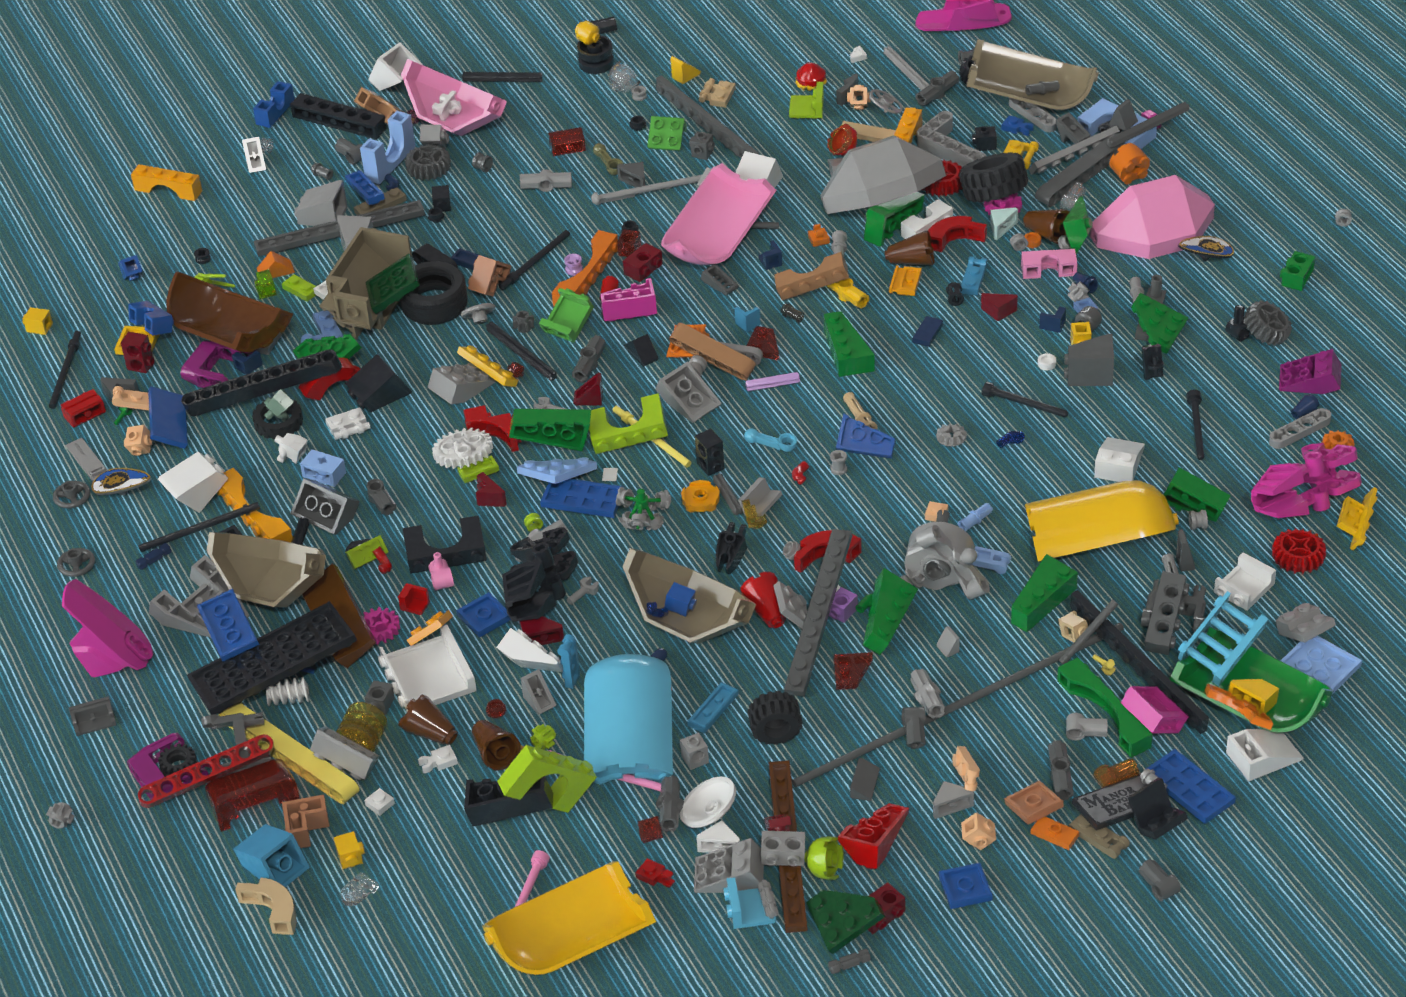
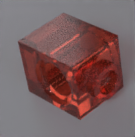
(628, 242)

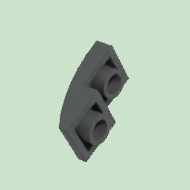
(841, 93)

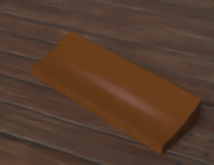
(334, 589)

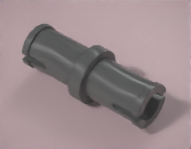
(1042, 87)

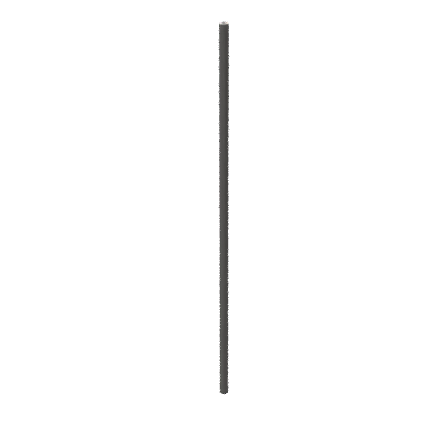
(948, 709)

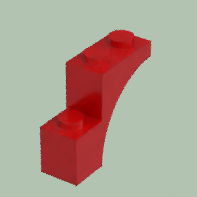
(496, 425)

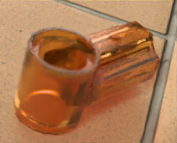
(1109, 775)

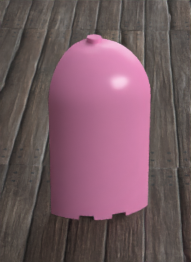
(717, 217)

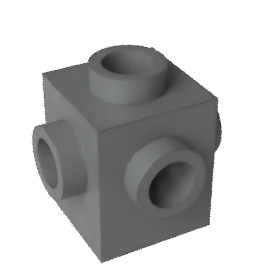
(701, 145)

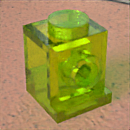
(264, 284)

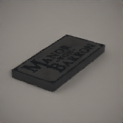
(1108, 804)

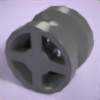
(482, 162)

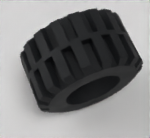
(775, 717)

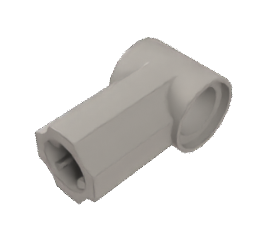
(1078, 726)

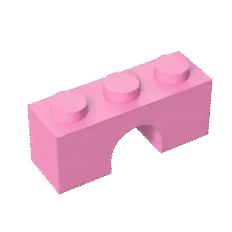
(1061, 260)

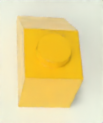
(1255, 691)

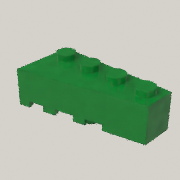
(846, 346)
(1043, 592)
(889, 605)

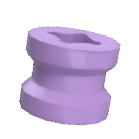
(573, 264)

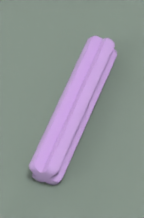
(772, 381)

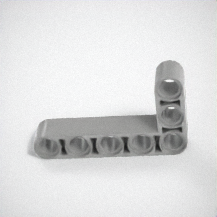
(934, 139)

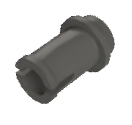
(318, 169)

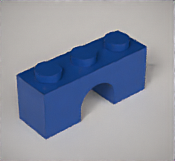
(268, 112)
(155, 319)

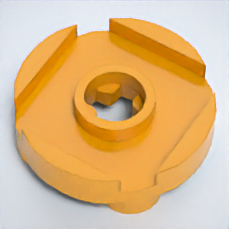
(694, 503)

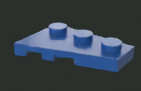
(861, 439)

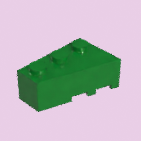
(1195, 494)

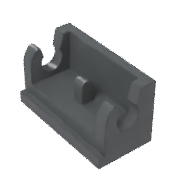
(92, 716)

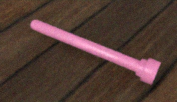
(539, 861)

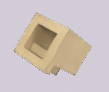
(1075, 624)

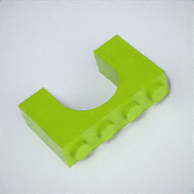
(649, 427)
(536, 763)

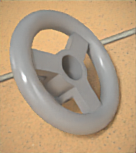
(478, 312)

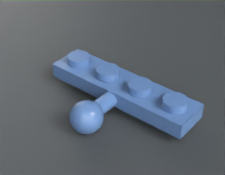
(326, 325)

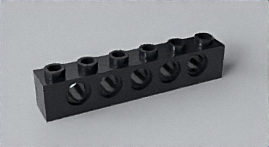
(338, 116)

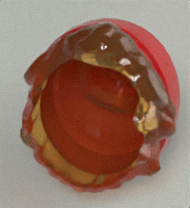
(842, 140)

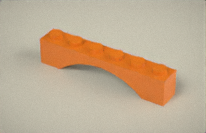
(603, 248)

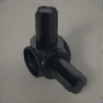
(1236, 326)

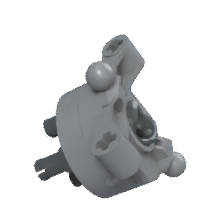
(943, 557)

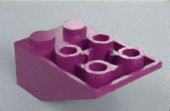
(1312, 374)

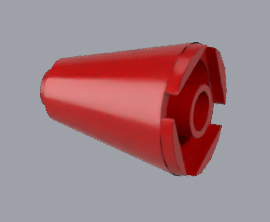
(763, 595)

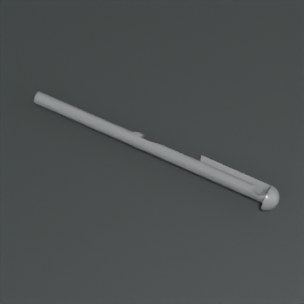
(628, 193)

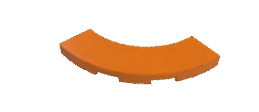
(1242, 706)

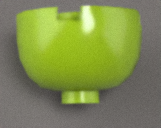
(825, 857)

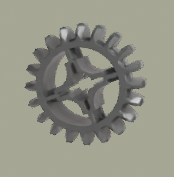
(428, 162)
(1267, 323)

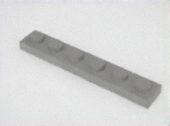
(1069, 153)

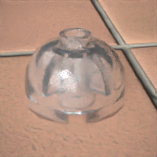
(622, 78)

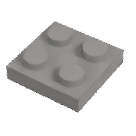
(791, 604)

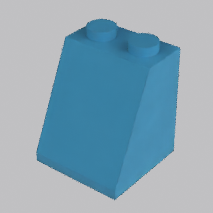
(272, 855)

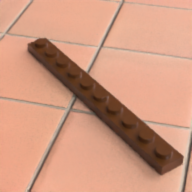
(790, 876)

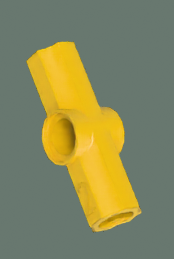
(848, 292)

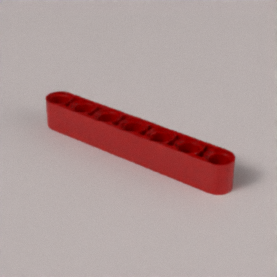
(199, 779)

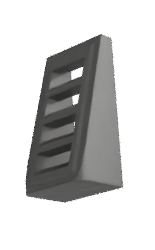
(714, 270)
(1183, 553)

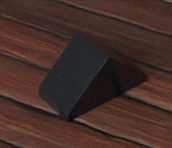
(642, 350)

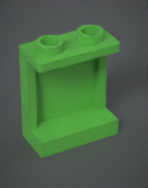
(568, 315)

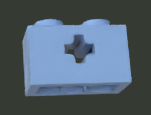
(323, 468)

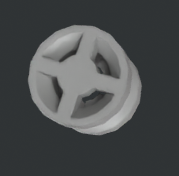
(1198, 519)

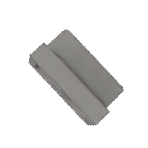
(761, 496)

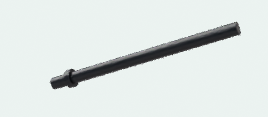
(246, 509)

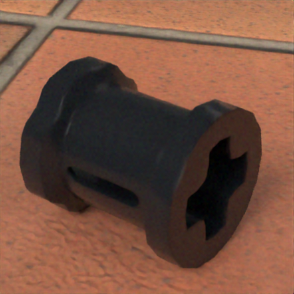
(952, 295)

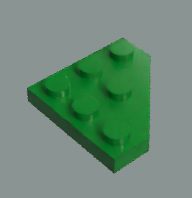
(1158, 321)
(343, 346)

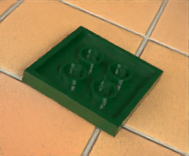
(392, 283)

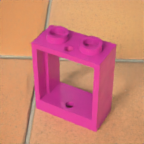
(1154, 709)

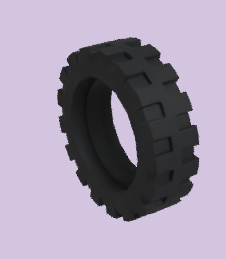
(272, 430)

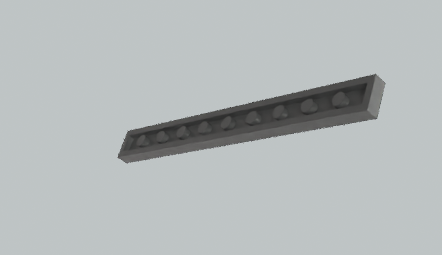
(702, 117)
(331, 230)
(818, 612)

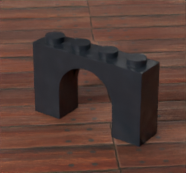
(468, 550)

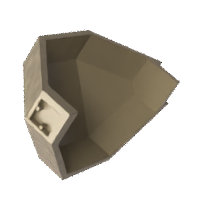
(265, 568)
(717, 605)

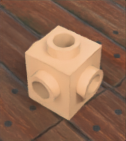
(858, 90)
(138, 440)
(978, 831)

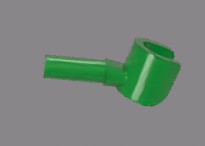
(124, 411)

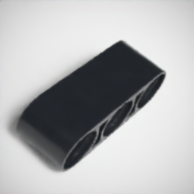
(429, 253)

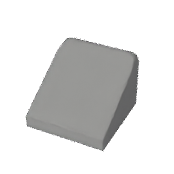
(948, 642)

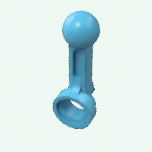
(753, 436)

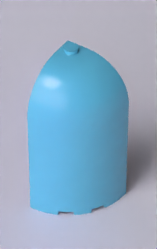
(628, 718)

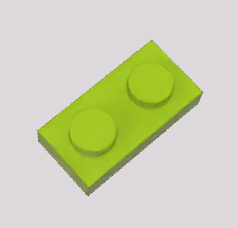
(299, 287)

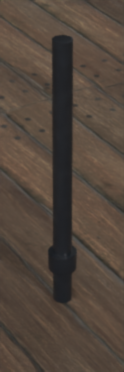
(514, 276)
(73, 346)

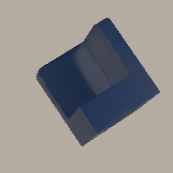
(771, 258)
(1053, 322)
(247, 364)

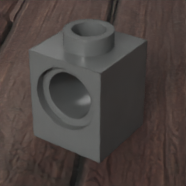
(380, 695)

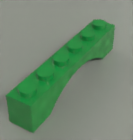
(1081, 681)

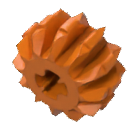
(1333, 438)

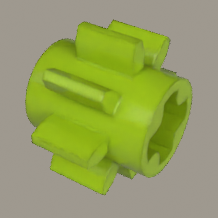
(543, 736)

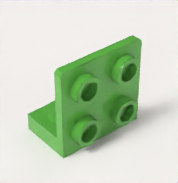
(666, 133)

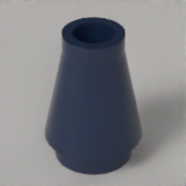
(1089, 281)
(1306, 405)

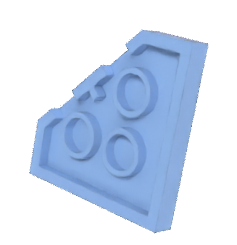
(556, 469)

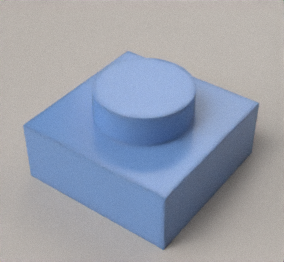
(1079, 305)

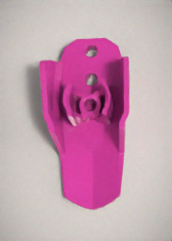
(964, 16)
(107, 636)

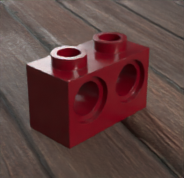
(137, 352)
(892, 904)

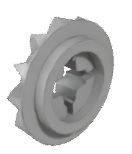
(944, 437)

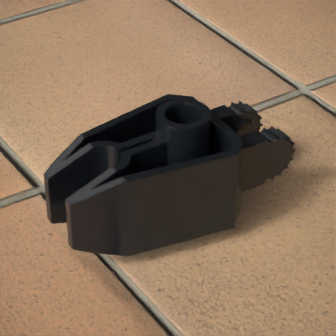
(731, 547)

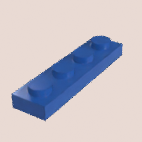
(365, 187)

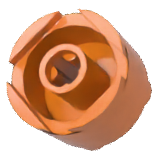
(1130, 163)

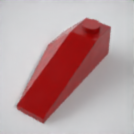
(873, 837)

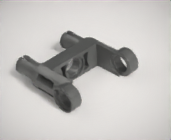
(1194, 605)
(239, 722)

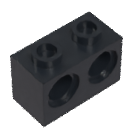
(709, 452)

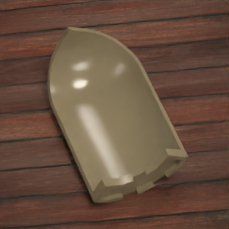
(1009, 71)

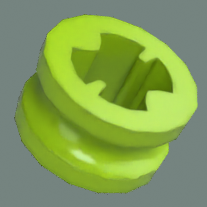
(533, 517)

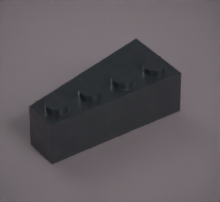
(488, 804)

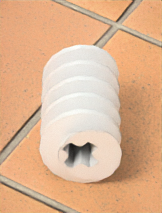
(286, 691)

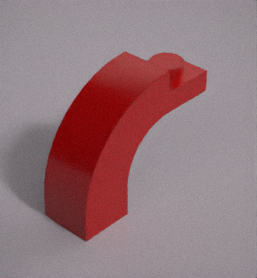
(956, 228)
(316, 388)
(815, 546)

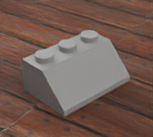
(343, 753)

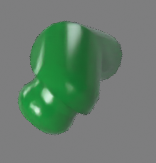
(864, 603)

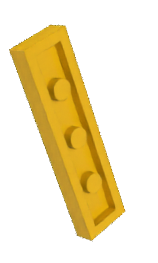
(491, 368)

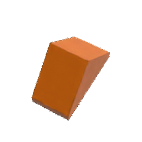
(276, 264)

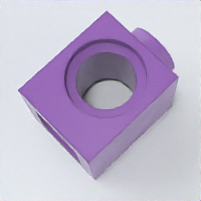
(843, 605)

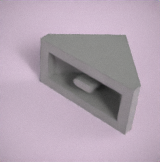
(537, 692)
(951, 799)

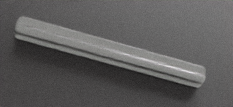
(905, 68)

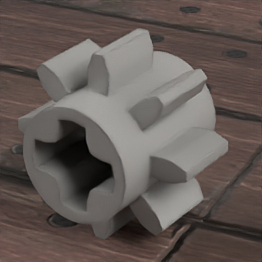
(1078, 291)
(60, 815)

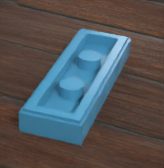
(712, 707)

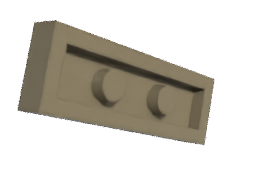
(392, 198)

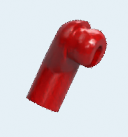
(386, 565)

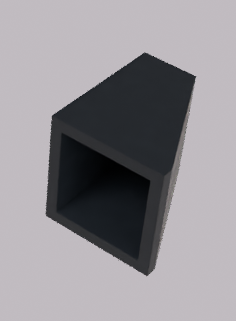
(376, 385)

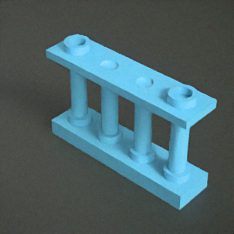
(1231, 656)

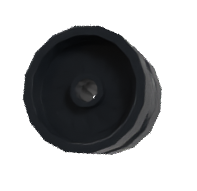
(596, 57)

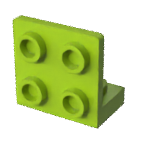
(808, 105)

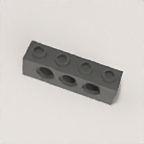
(1169, 584)

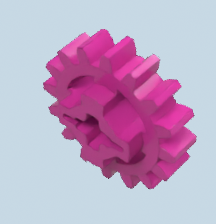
(1011, 201)
(379, 624)

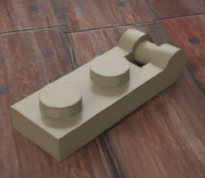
(1101, 838)

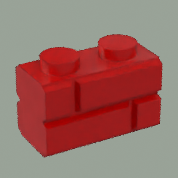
(83, 408)

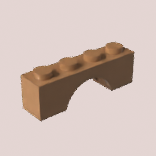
(376, 104)
(830, 271)

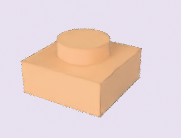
(933, 508)

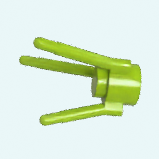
(206, 277)

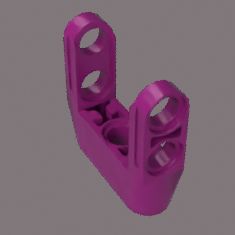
(203, 360)
(144, 767)

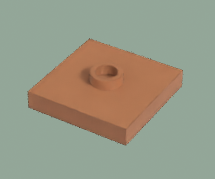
(1034, 802)

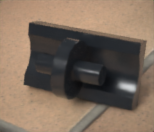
(1152, 361)

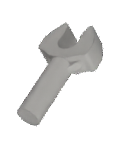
(545, 404)
(585, 588)

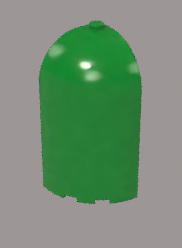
(1298, 697)

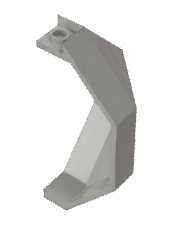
(880, 174)

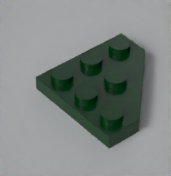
(843, 916)

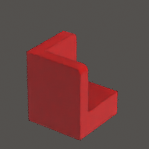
(413, 599)

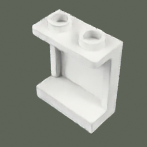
(1246, 581)

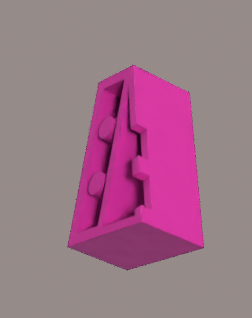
(630, 302)

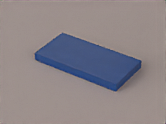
(167, 417)
(227, 625)

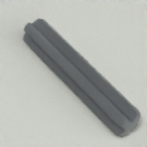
(727, 494)

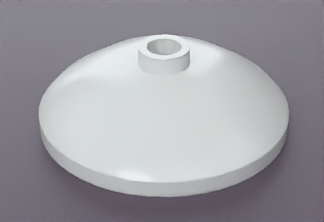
(708, 802)

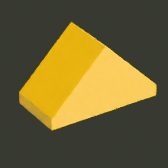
(683, 71)

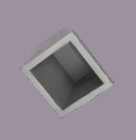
(1090, 362)

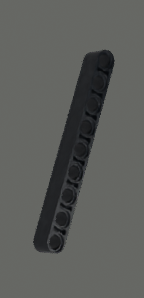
(261, 382)

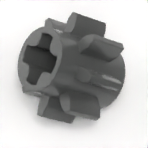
(523, 321)

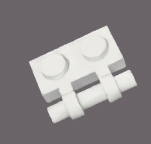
(347, 424)

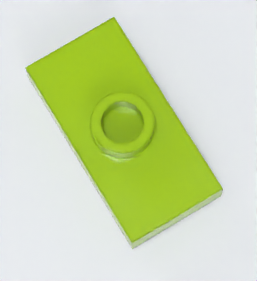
(470, 473)
(363, 553)

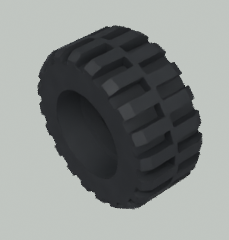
(993, 177)

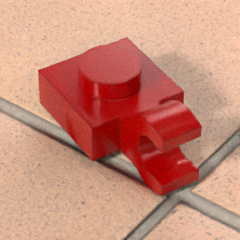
(653, 872)

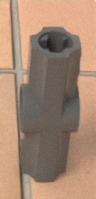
(937, 88)
(588, 358)
(1060, 770)
(669, 803)

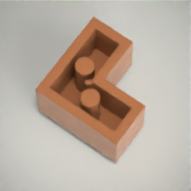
(487, 274)
(305, 815)

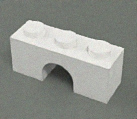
(934, 212)

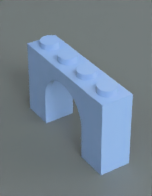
(1103, 112)
(380, 163)

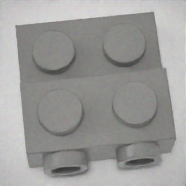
(1304, 623)

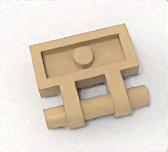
(721, 92)

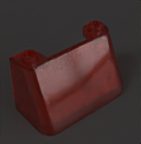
(249, 788)

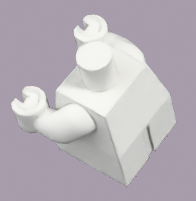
(291, 446)

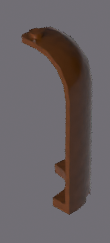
(223, 314)

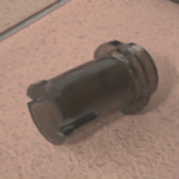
(788, 310)

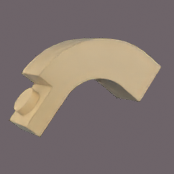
(274, 896)

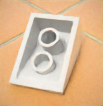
(1118, 459)

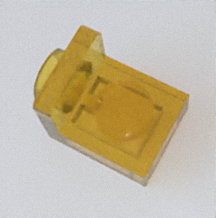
(753, 520)

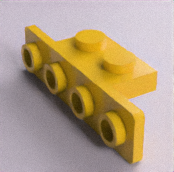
(1355, 517)

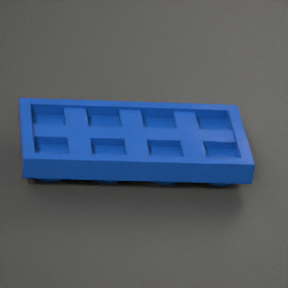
(581, 497)
(1192, 786)

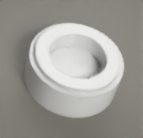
(1046, 361)

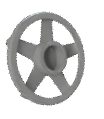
(886, 101)

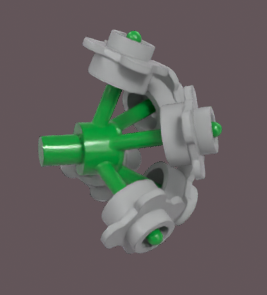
(644, 505)

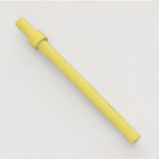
(628, 418)

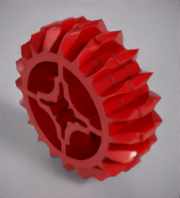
(948, 184)
(1303, 552)

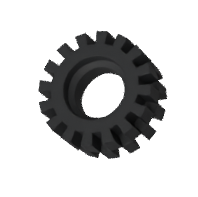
(175, 754)

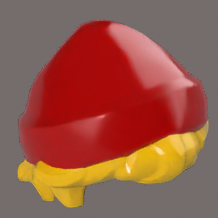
(809, 75)

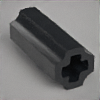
(606, 25)

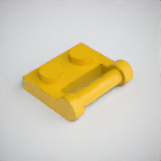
(1019, 147)

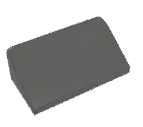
(864, 780)

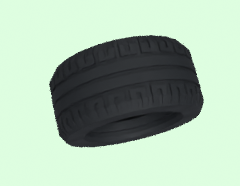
(440, 307)

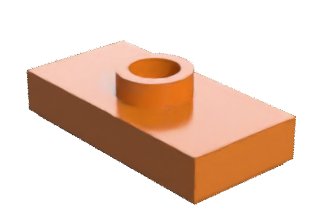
(1055, 832)

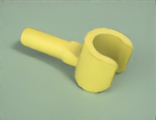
(1108, 665)

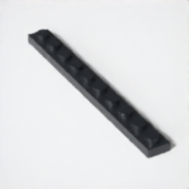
(1139, 662)

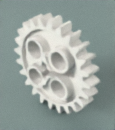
(462, 448)

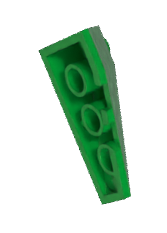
(1077, 224)

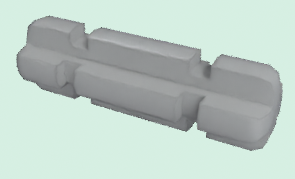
(767, 899)

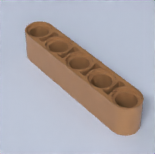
(712, 351)

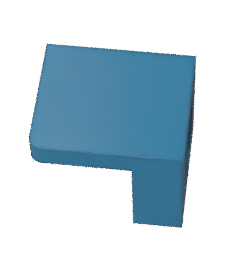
(747, 320)

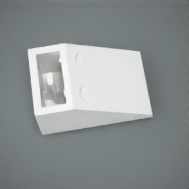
(520, 650)
(1261, 752)

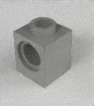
(694, 751)

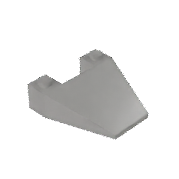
(186, 615)

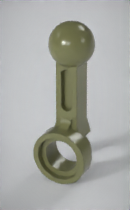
(600, 150)

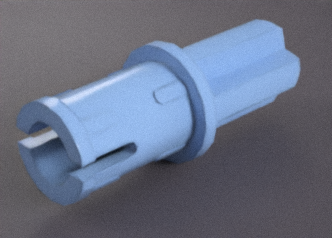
(975, 517)

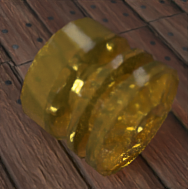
(363, 724)

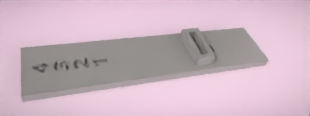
(86, 458)

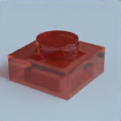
(650, 829)

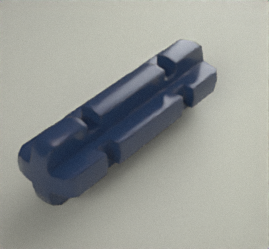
(153, 556)

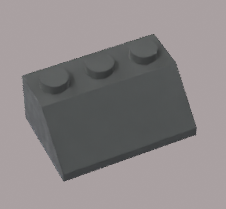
(324, 506)

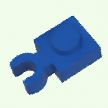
(1014, 125)

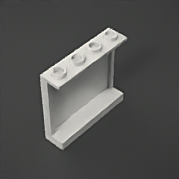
(429, 669)

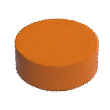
(1033, 239)

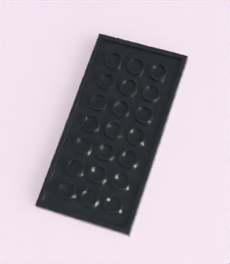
(274, 659)

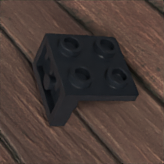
(1154, 810)

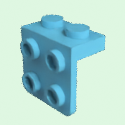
(745, 906)

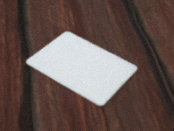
(609, 474)

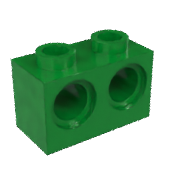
(1297, 270)

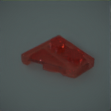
(764, 340)
(851, 669)

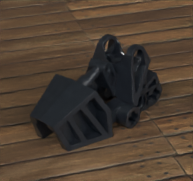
(537, 569)

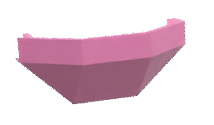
(426, 87)
(1153, 218)

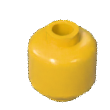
(587, 32)

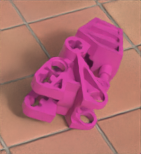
(1275, 491)

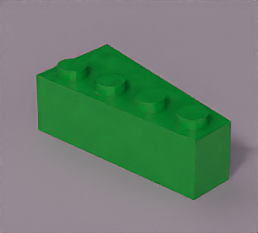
(887, 217)
(551, 426)

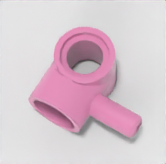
(440, 573)

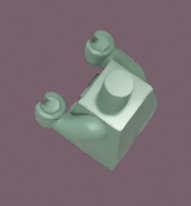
(278, 406)

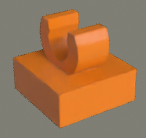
(818, 236)

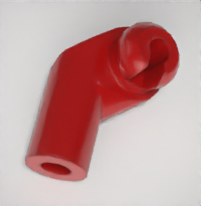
(797, 473)

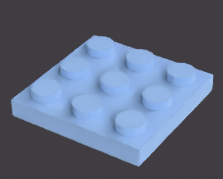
(1323, 661)

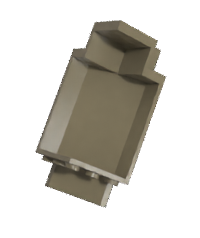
(346, 286)

